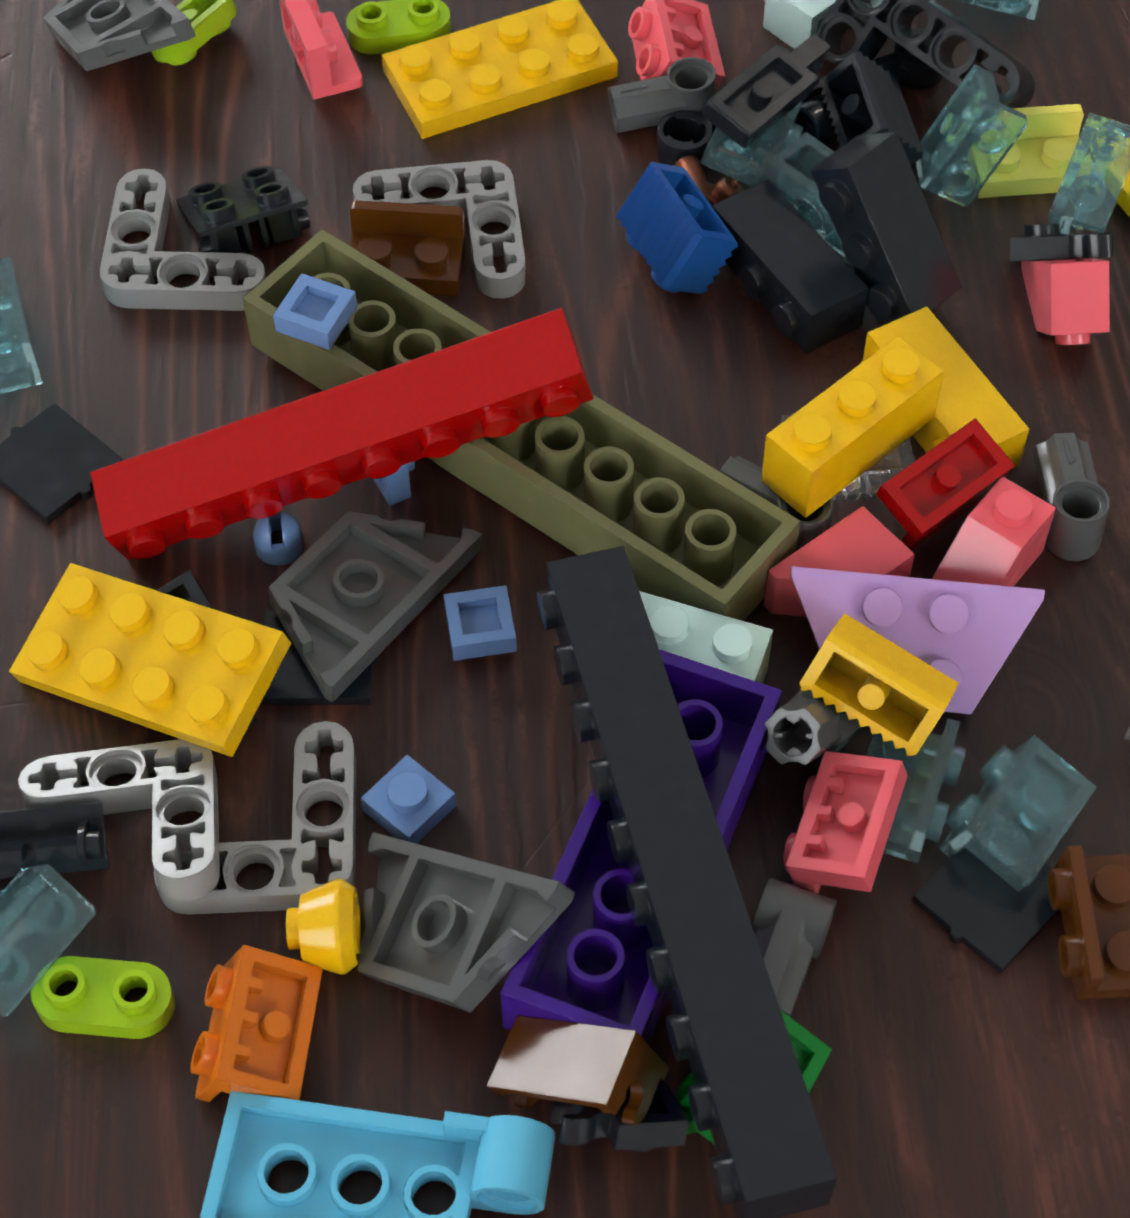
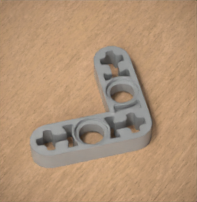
(479, 208)
(147, 258)
(164, 794)
(295, 859)

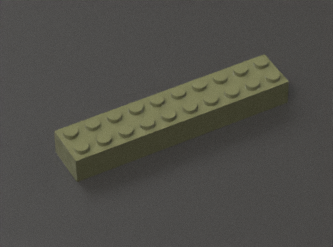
(576, 477)

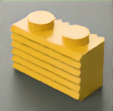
(879, 684)

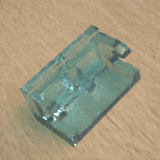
(17, 351)

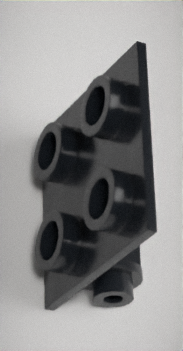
(260, 194)

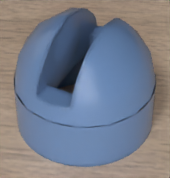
(292, 539)

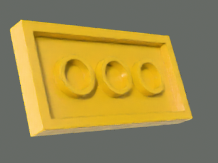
(499, 66)
(151, 658)

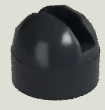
(815, 120)

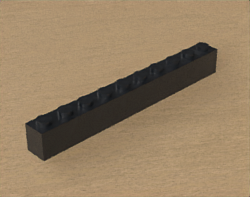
(685, 893)

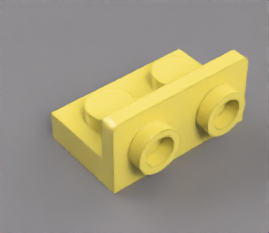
(1040, 153)

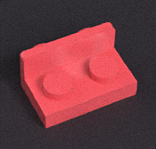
(673, 31)
(319, 48)
(845, 822)

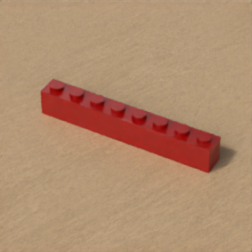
(341, 436)

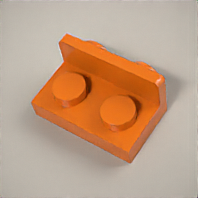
(257, 1026)

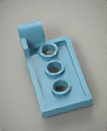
(487, 1161)

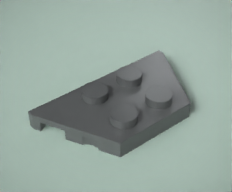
(116, 30)
(362, 590)
(450, 921)

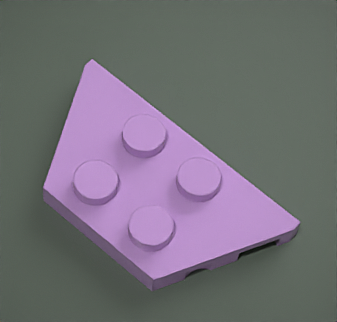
(947, 624)

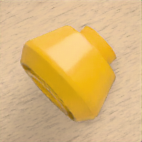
(327, 927)

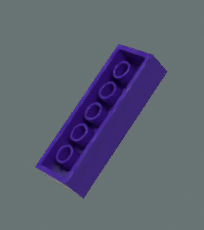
(593, 955)

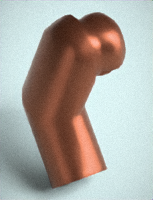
(712, 192)

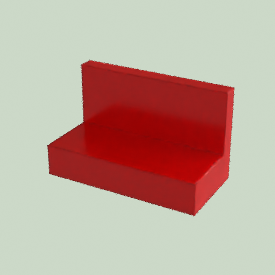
(944, 482)

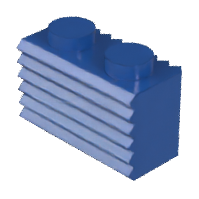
(675, 229)

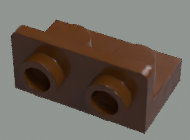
(413, 241)
(1096, 921)

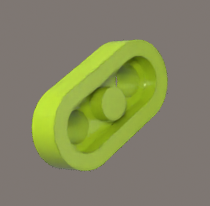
(207, 20)
(396, 24)
(98, 999)

